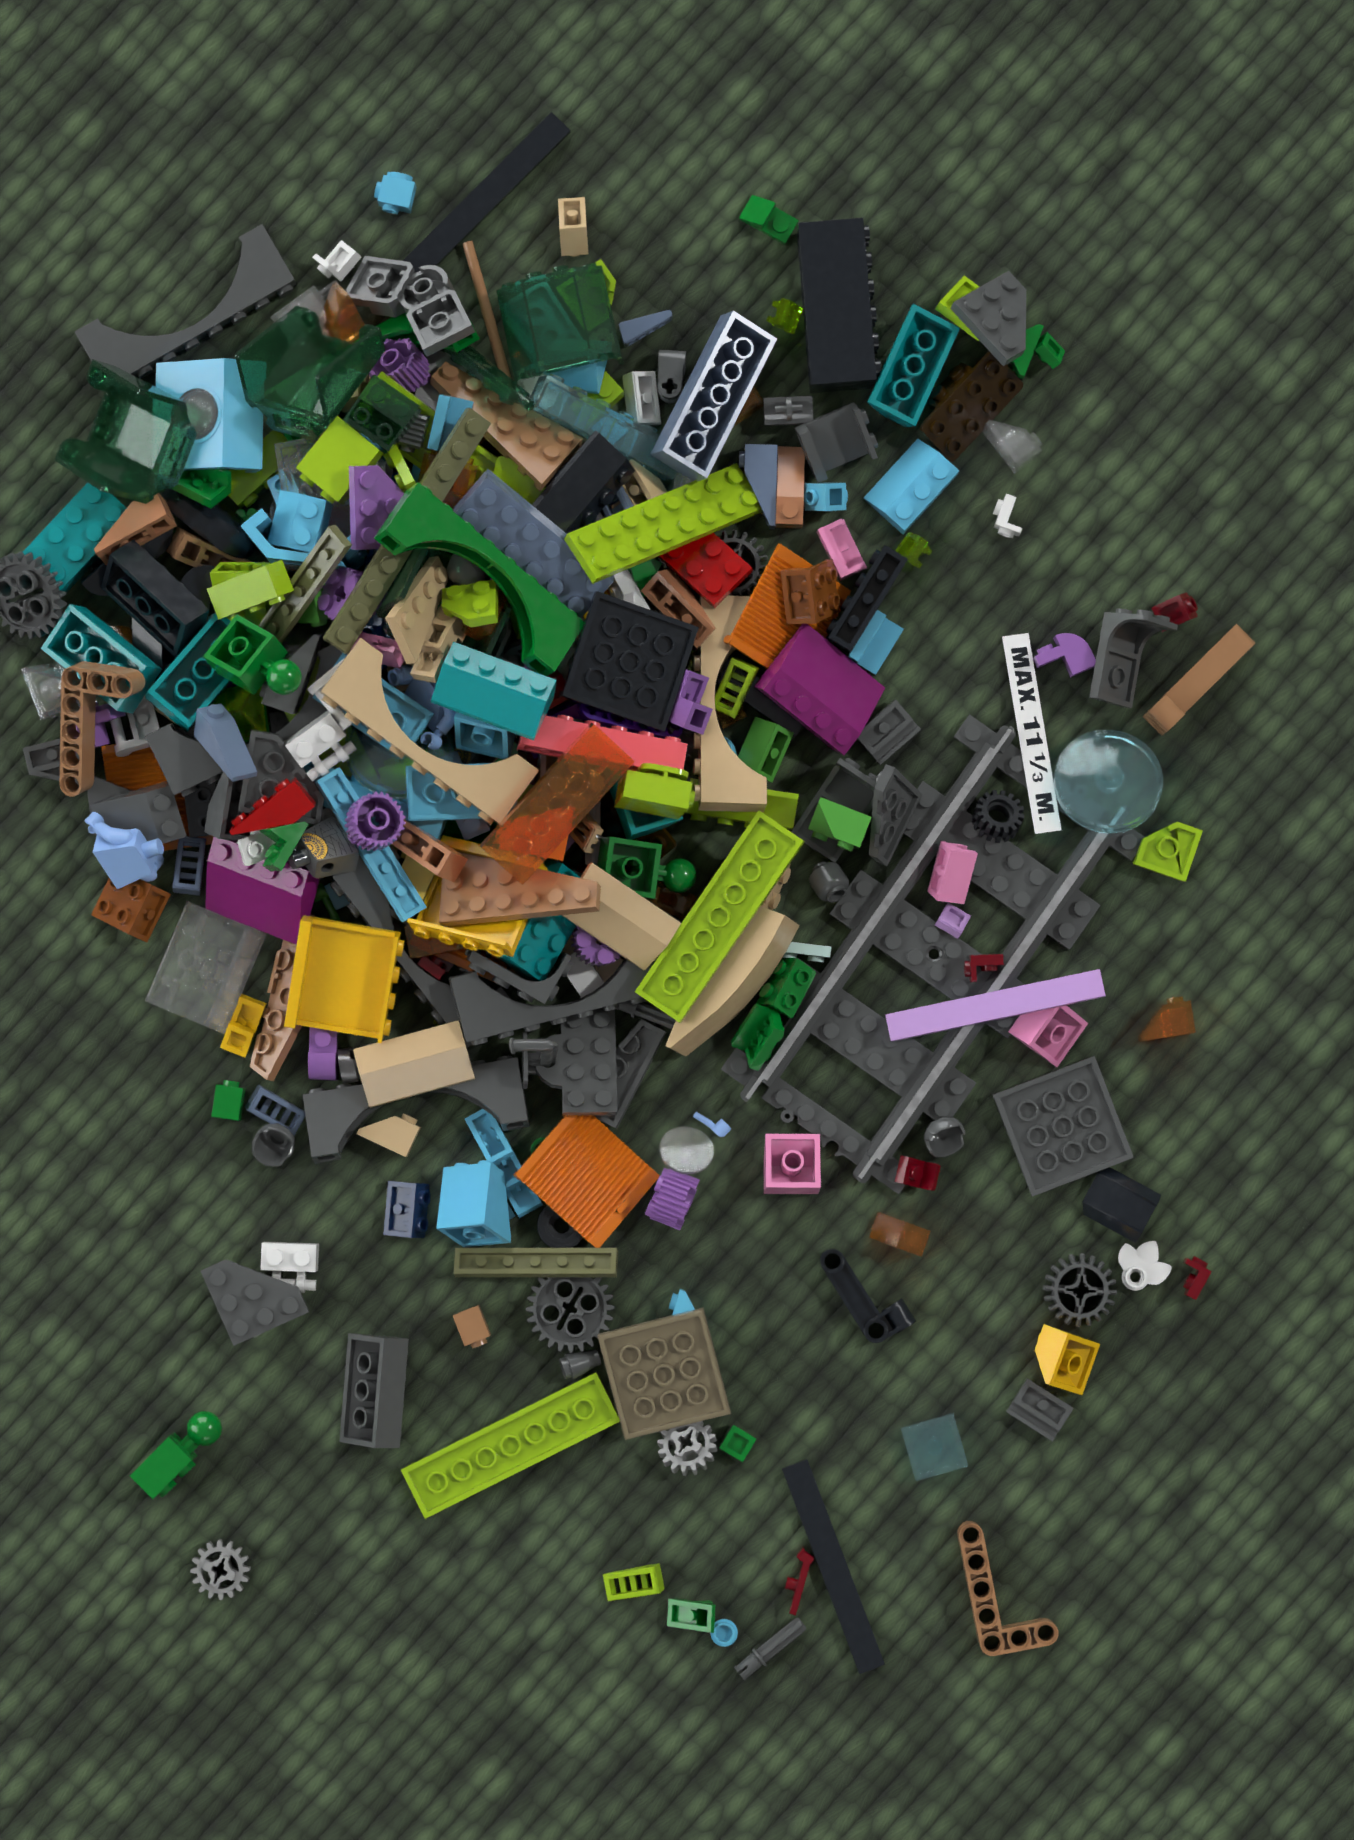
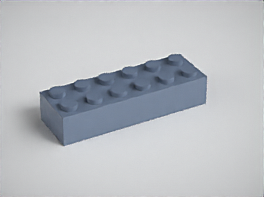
(713, 396)
(529, 540)

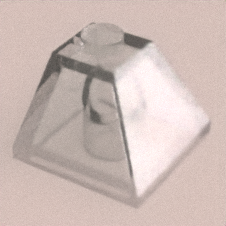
(1013, 443)
(45, 688)

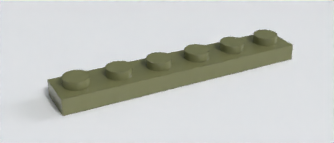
(307, 583)
(535, 1262)

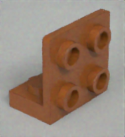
(810, 593)
(131, 908)

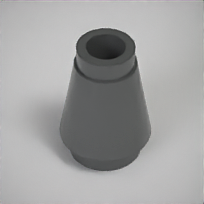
(578, 1363)

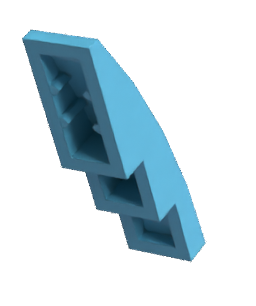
(499, 1151)

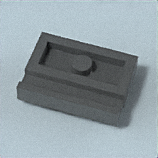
(888, 732)
(1039, 1409)

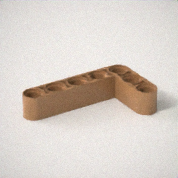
(1198, 680)
(84, 717)
(988, 1600)

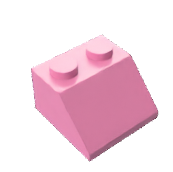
(1049, 1032)
(792, 1164)

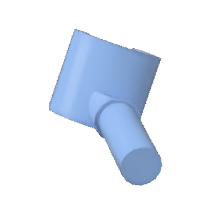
(721, 1128)

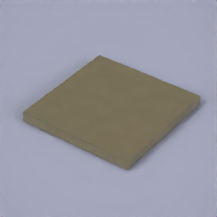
(664, 1373)

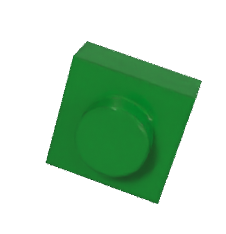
(1049, 350)
(737, 1443)

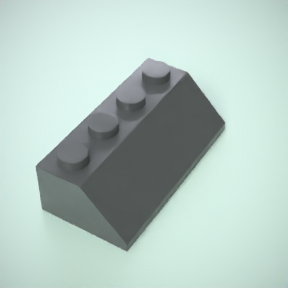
(374, 1390)

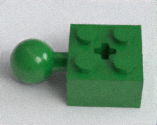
(251, 656)
(644, 860)
(177, 1455)

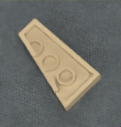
(413, 615)

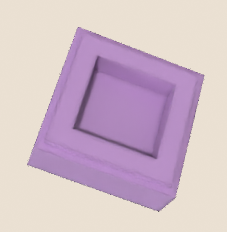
(952, 920)

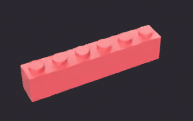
(560, 732)

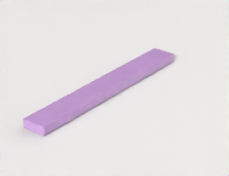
(995, 1005)

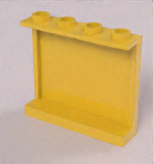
(495, 937)
(344, 977)

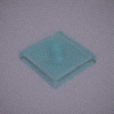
(934, 1446)

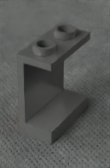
(836, 439)

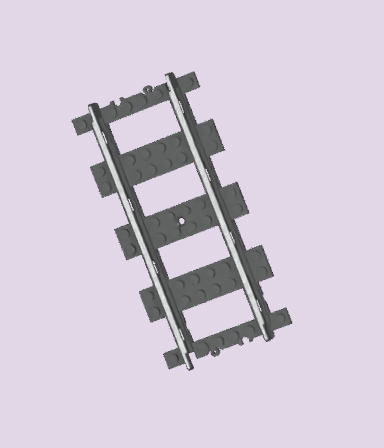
(884, 919)

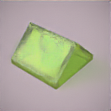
(244, 708)

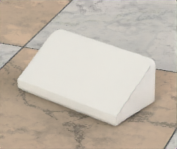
(642, 397)

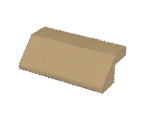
(626, 920)
(414, 1064)

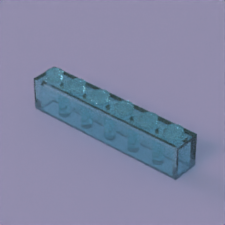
(584, 415)

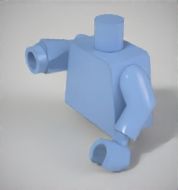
(422, 693)
(124, 852)

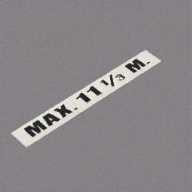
(1031, 733)

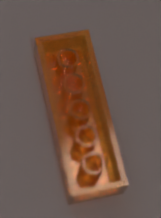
(557, 803)

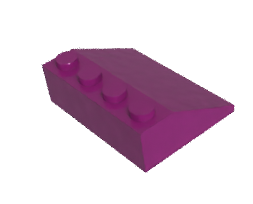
(821, 689)
(255, 895)

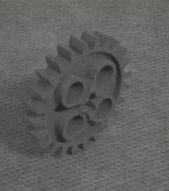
(30, 614)
(592, 1320)

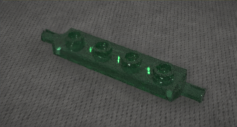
(492, 377)

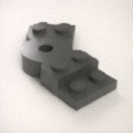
(425, 296)

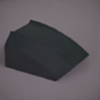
(1120, 1203)

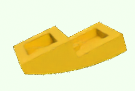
(243, 1025)

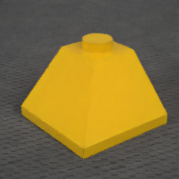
(1065, 1358)

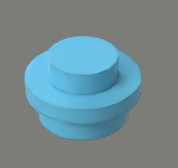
(724, 1632)

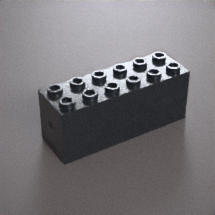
(838, 305)

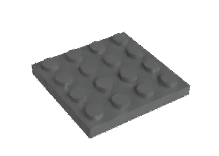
(1063, 1126)

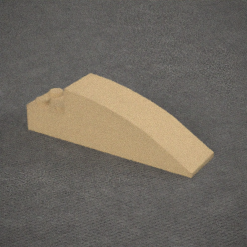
(739, 975)

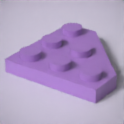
(371, 502)

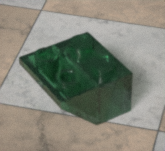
(382, 413)

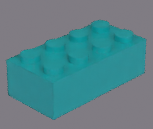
(74, 533)
(85, 637)
(190, 679)
(541, 939)

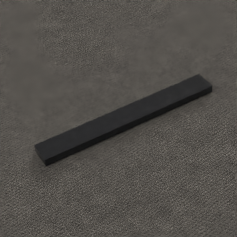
(489, 193)
(833, 1566)

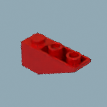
(280, 809)

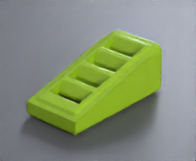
(752, 670)
(656, 1578)

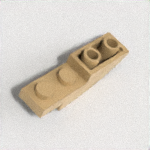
(436, 646)

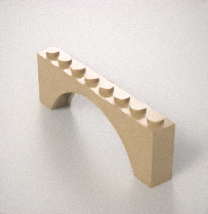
(359, 692)
(723, 778)

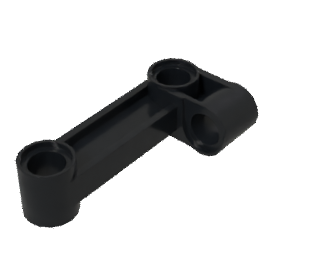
(893, 1318)

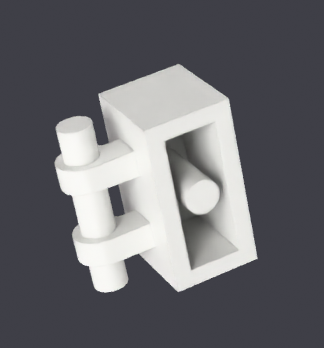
(314, 740)
(291, 1257)

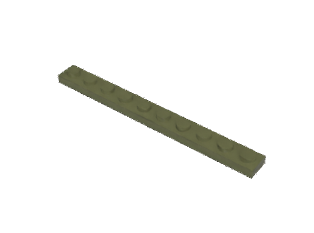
(384, 565)

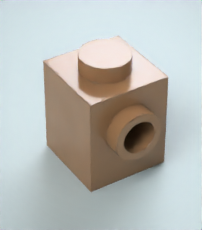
(472, 1326)

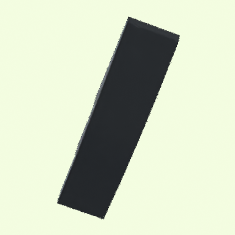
(761, 702)

